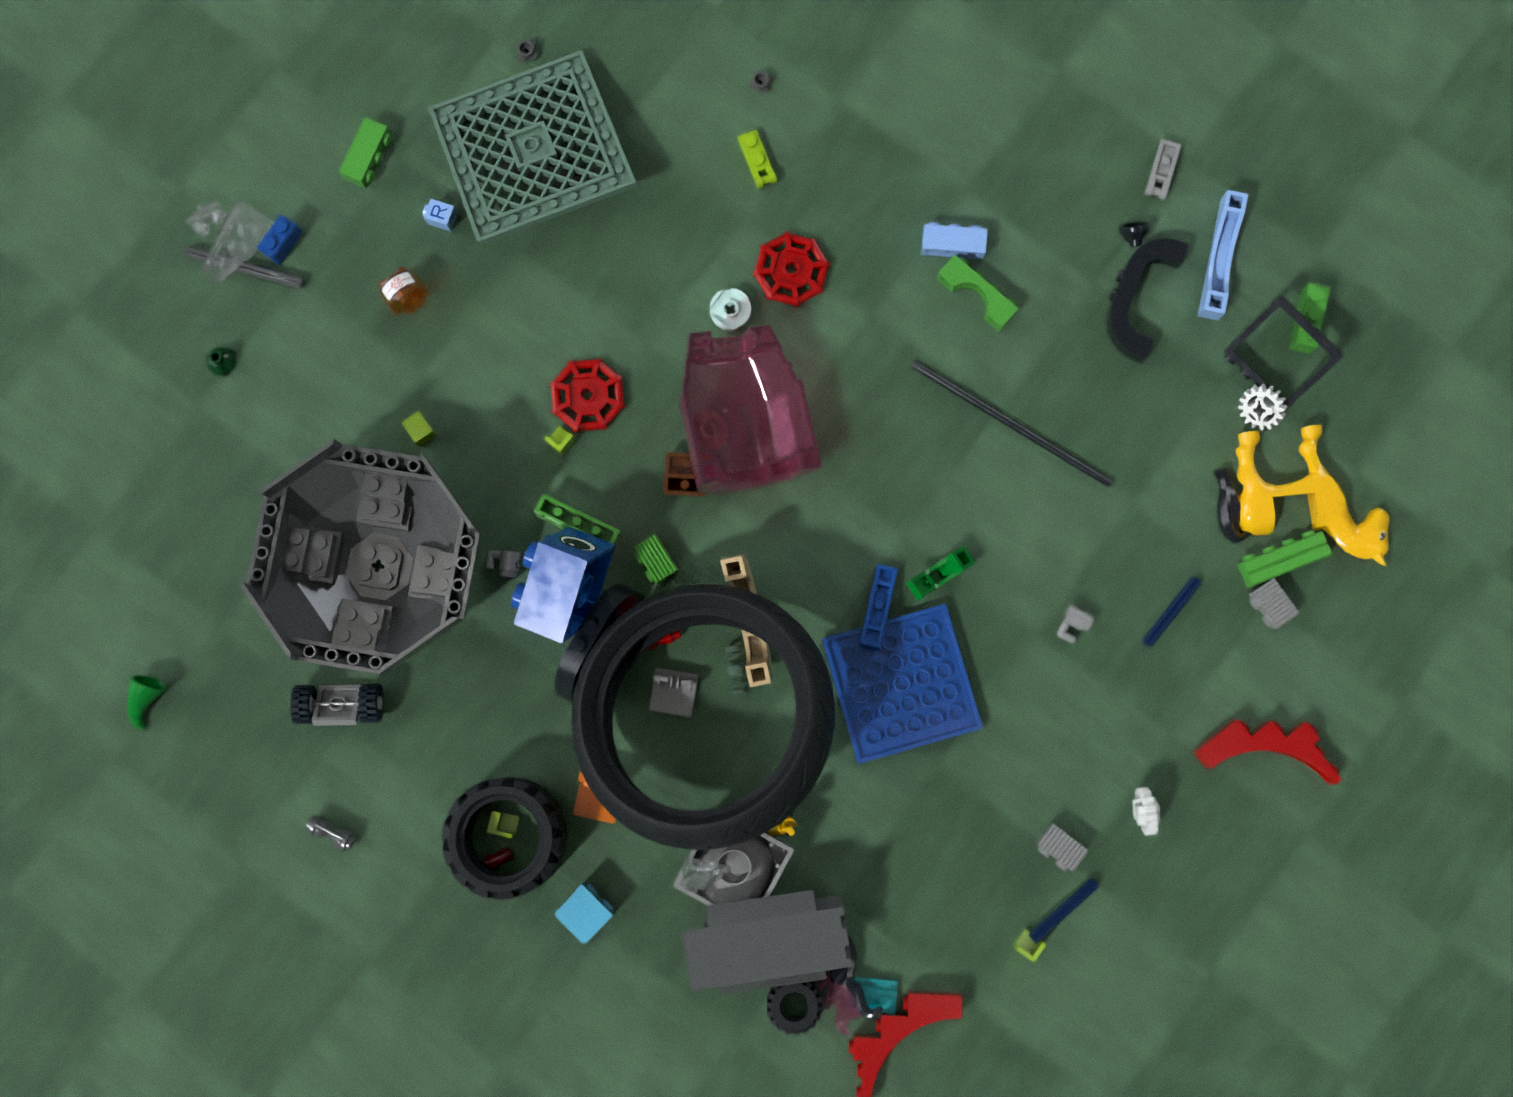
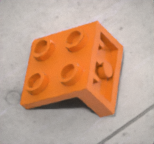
(588, 805)

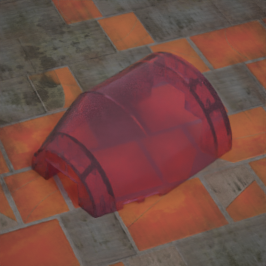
(744, 413)

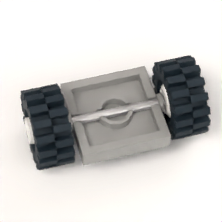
(337, 704)

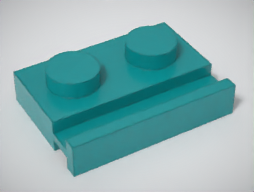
(879, 993)

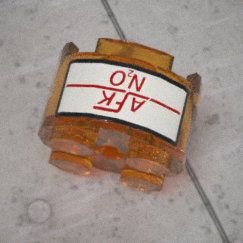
(403, 292)

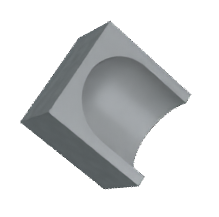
(753, 872)

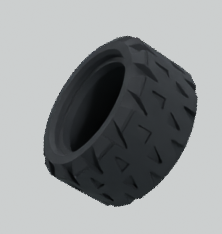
(459, 848)

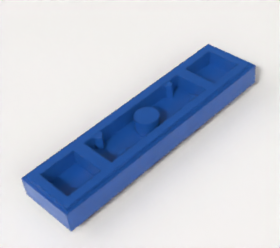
(878, 607)

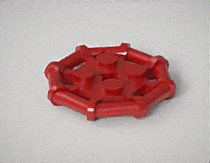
(794, 280)
(579, 404)

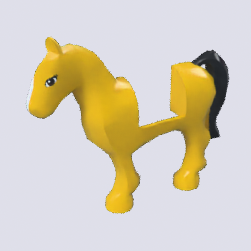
(1255, 511)

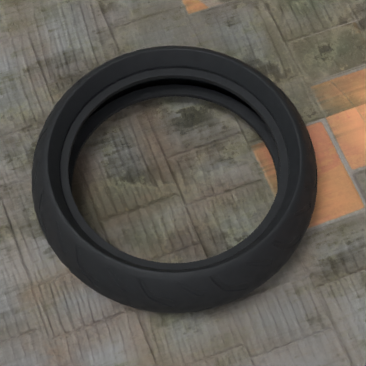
(617, 652)

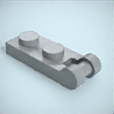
(1162, 168)

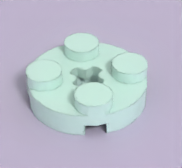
(719, 315)

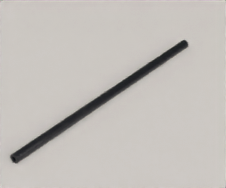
(1011, 424)

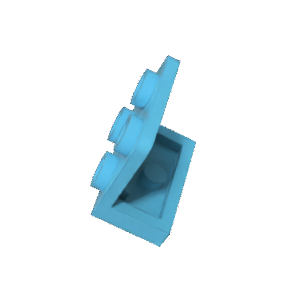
(585, 912)

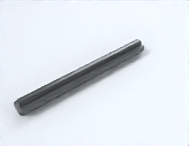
(252, 269)

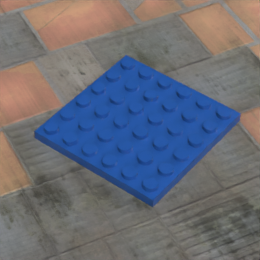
(905, 691)

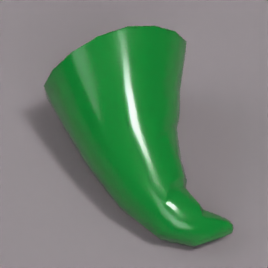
(141, 694)

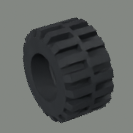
(794, 1024)

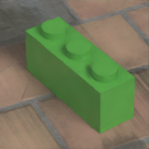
(365, 152)
(1313, 306)

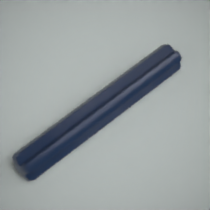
(1171, 611)
(1063, 910)

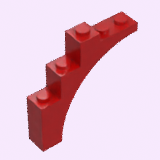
(1269, 736)
(922, 1009)

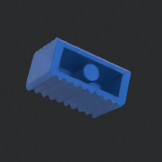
(279, 239)

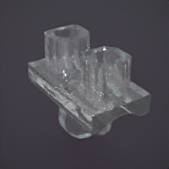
(206, 216)

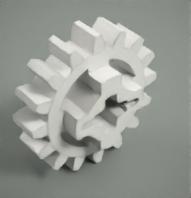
(1263, 406)
(1146, 811)

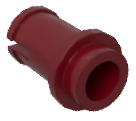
(499, 858)

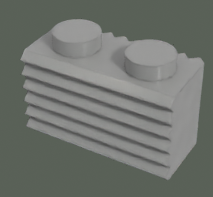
(1273, 604)
(1061, 847)

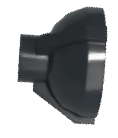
(1134, 232)

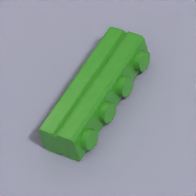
(565, 516)
(1284, 559)

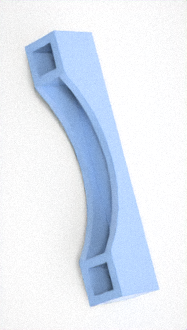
(1216, 281)

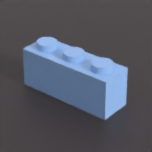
(954, 240)

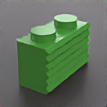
(656, 559)

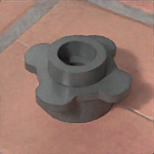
(522, 46)
(760, 76)

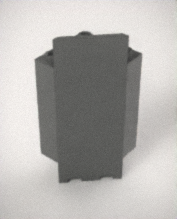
(767, 943)

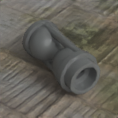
(320, 828)

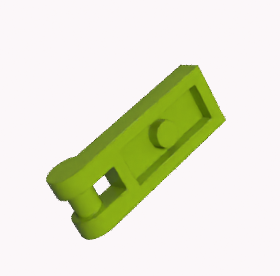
(756, 158)

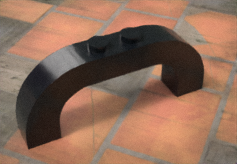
(1122, 335)
(600, 616)

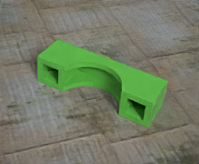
(959, 275)

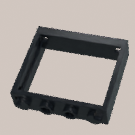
(1302, 321)

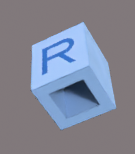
(440, 214)

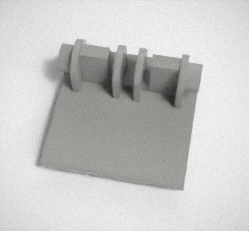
(673, 692)

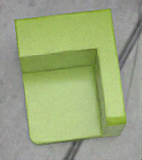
(418, 429)
(560, 440)
(503, 824)
(1028, 947)

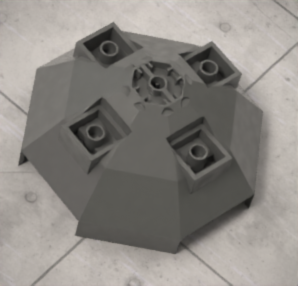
(320, 548)

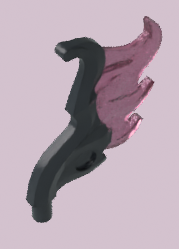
(846, 994)

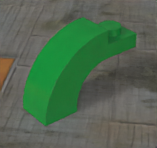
(940, 573)

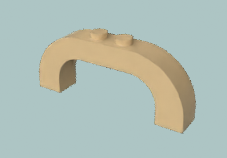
(758, 658)

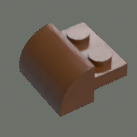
(679, 476)

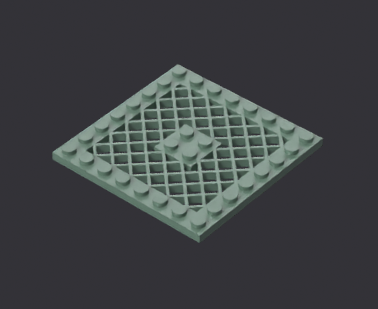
(531, 147)

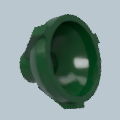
(225, 363)

